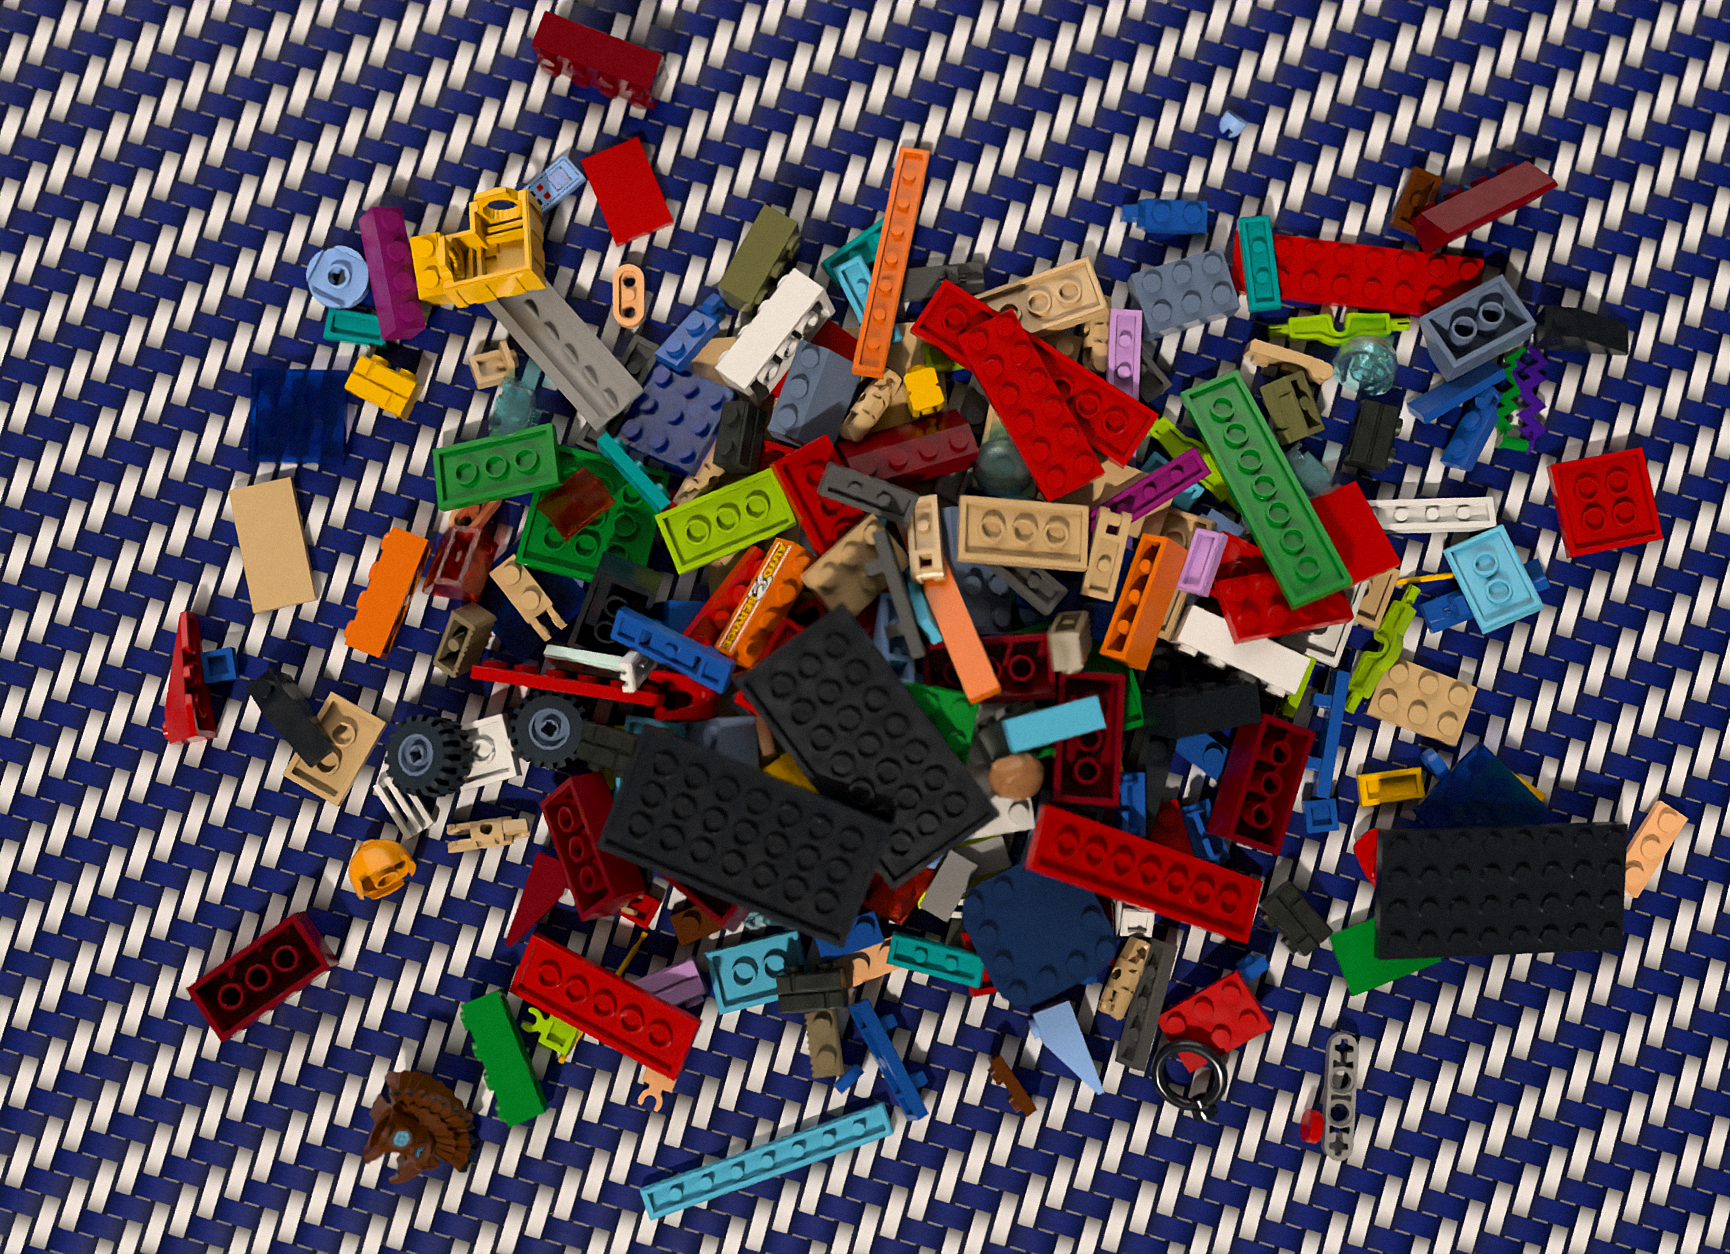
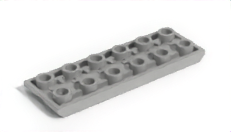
(568, 353)

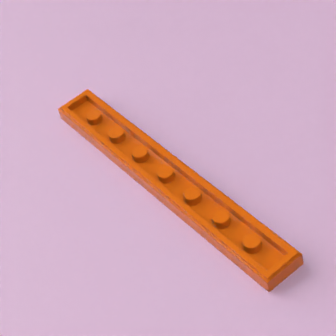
(891, 263)
(957, 631)

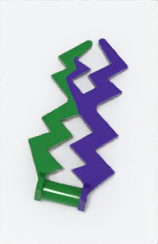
(1524, 389)

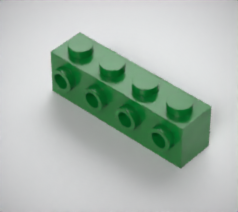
(504, 1058)

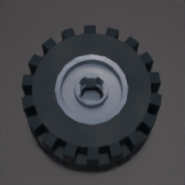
(549, 728)
(428, 756)

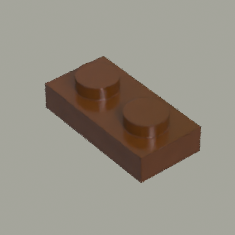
(1418, 191)
(693, 925)
(1002, 1074)

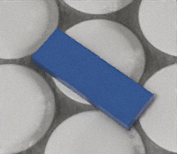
(1452, 394)

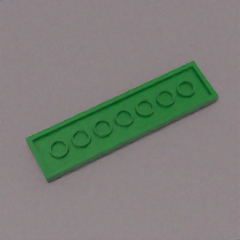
(1265, 490)

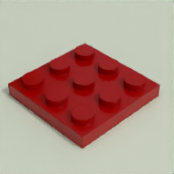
(1604, 502)

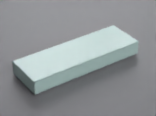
(584, 662)

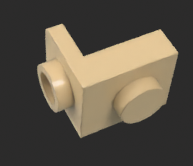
(492, 366)

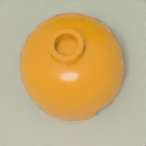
(379, 867)

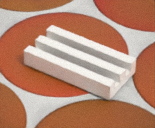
(636, 669)
(397, 817)

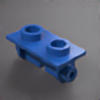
(1131, 812)
(1205, 845)

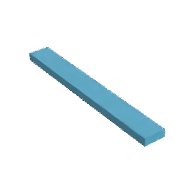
(766, 1161)

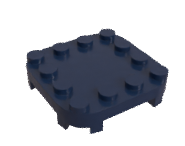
(1036, 934)

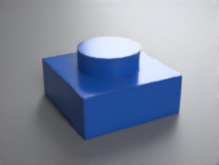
(220, 665)
(1320, 815)
(1252, 966)

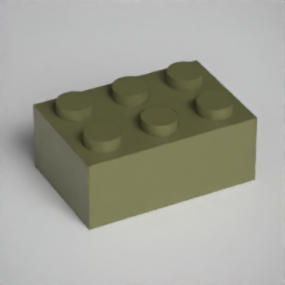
(760, 261)

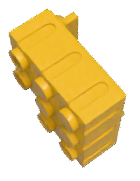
(497, 254)

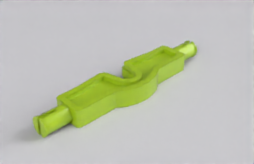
(1321, 328)
(1175, 444)
(1390, 634)

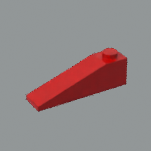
(188, 698)

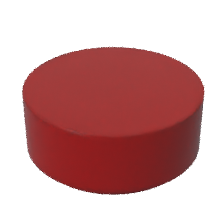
(1311, 1126)

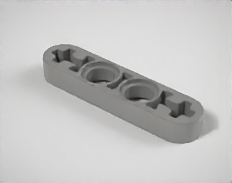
(1344, 1096)

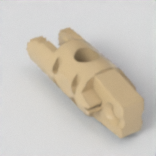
(1096, 342)
(870, 406)
(702, 483)
(502, 832)
(1124, 978)

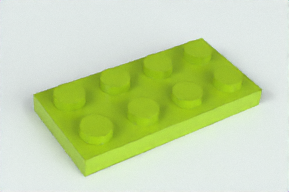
(726, 521)

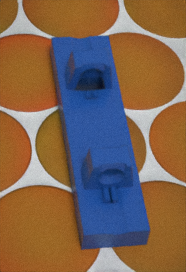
(1454, 609)
(672, 649)
(1333, 706)
(901, 1084)

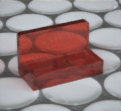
(575, 503)

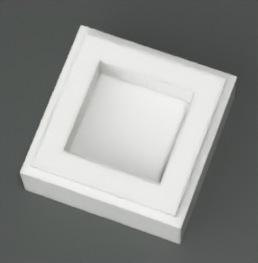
(1136, 921)

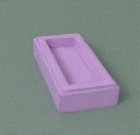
(1202, 562)

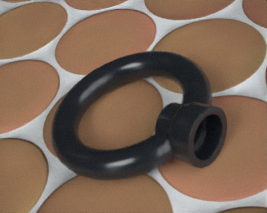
(1203, 1104)

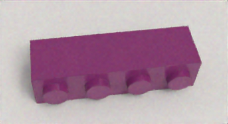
(391, 273)

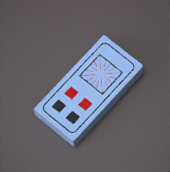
(555, 184)

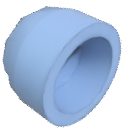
(1232, 122)

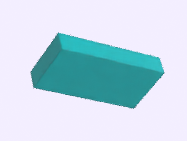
(354, 328)

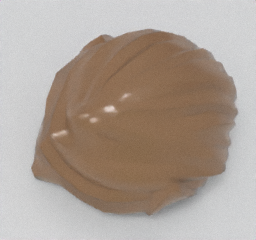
(1016, 776)

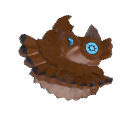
(421, 1124)

